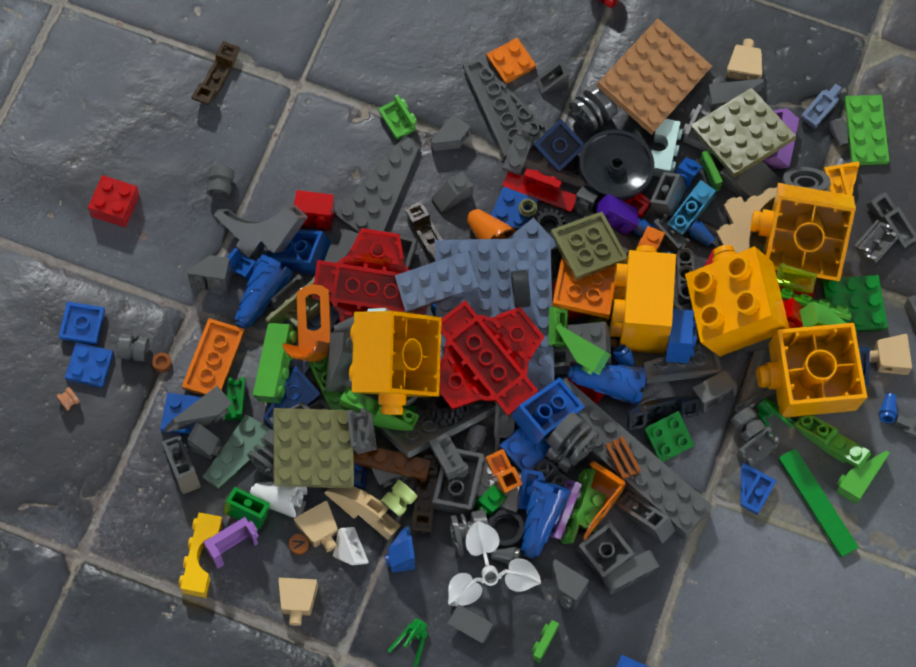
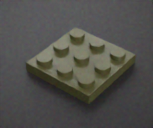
(588, 245)

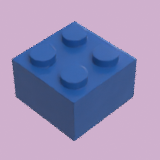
(682, 337)

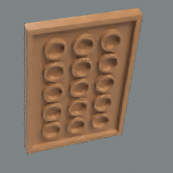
(654, 76)

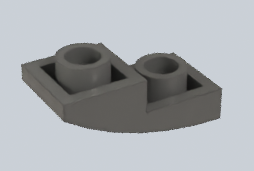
(551, 472)

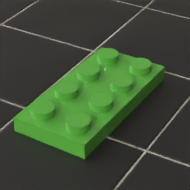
(866, 129)

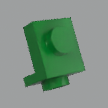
(490, 501)

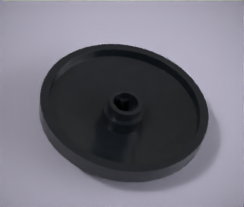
(616, 164)

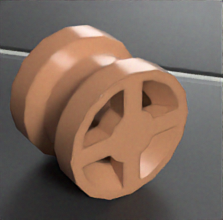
(67, 399)

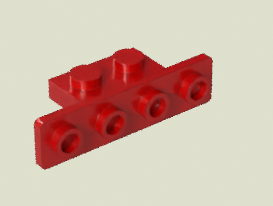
(541, 187)

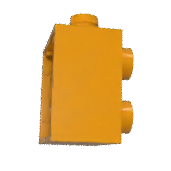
(807, 229)
(644, 300)
(736, 300)
(395, 357)
(814, 370)

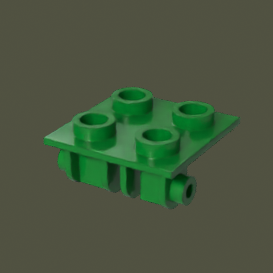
(669, 436)

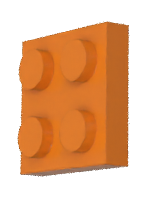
(511, 61)

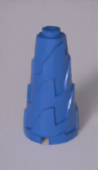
(264, 283)
(617, 381)
(542, 514)

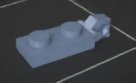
(821, 106)

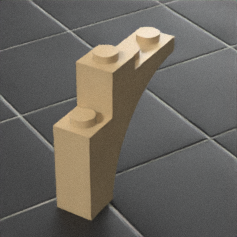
(740, 216)

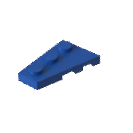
(297, 390)

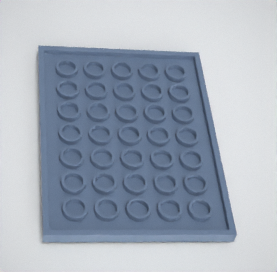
(493, 266)

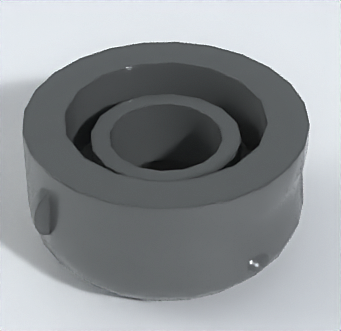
(807, 178)

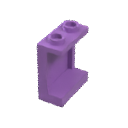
(228, 538)

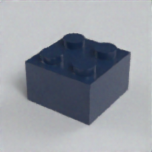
(559, 145)

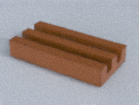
(615, 443)

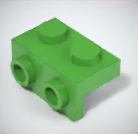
(398, 118)

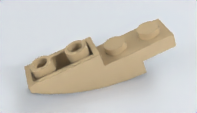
(358, 502)

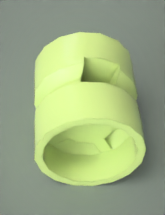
(399, 498)

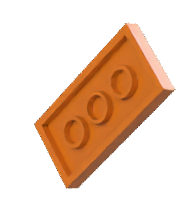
(213, 357)

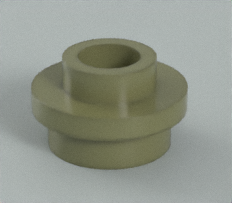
(527, 203)

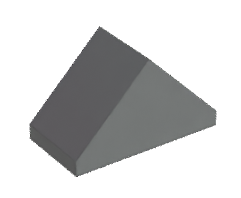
(554, 78)

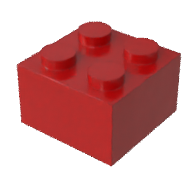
(113, 201)
(318, 209)

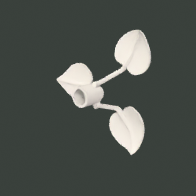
(483, 539)

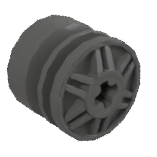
(592, 108)
(577, 441)
(263, 457)
(459, 531)

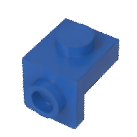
(689, 170)
(241, 264)

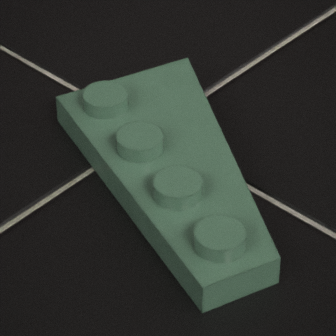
(235, 451)

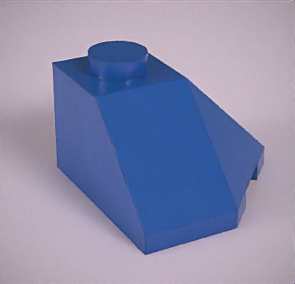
(401, 552)

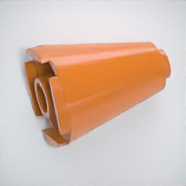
(488, 227)

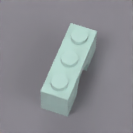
(667, 135)

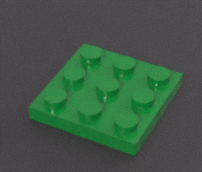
(862, 297)

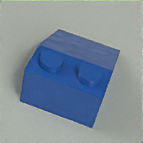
(303, 251)
(546, 410)

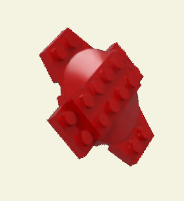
(365, 275)
(487, 357)

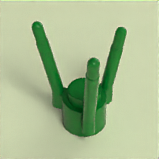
(768, 409)
(415, 630)

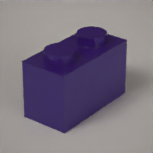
(619, 214)

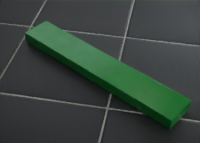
(818, 503)

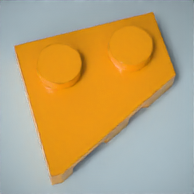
(842, 177)

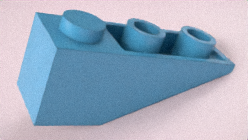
(692, 207)

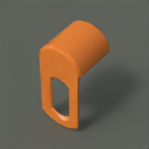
(312, 345)
(608, 484)

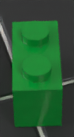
(242, 504)

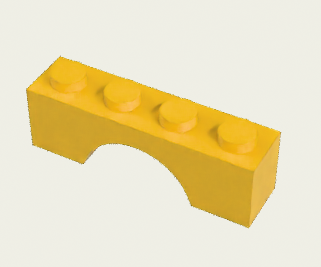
(195, 579)

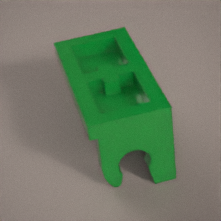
(237, 395)

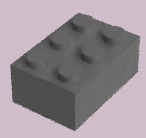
(460, 492)

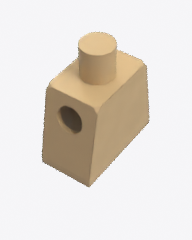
(745, 62)
(892, 355)
(318, 526)
(297, 598)

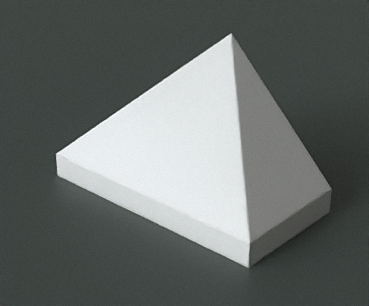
(349, 547)

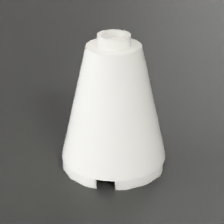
(281, 499)

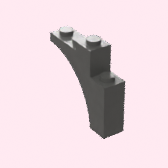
(272, 234)

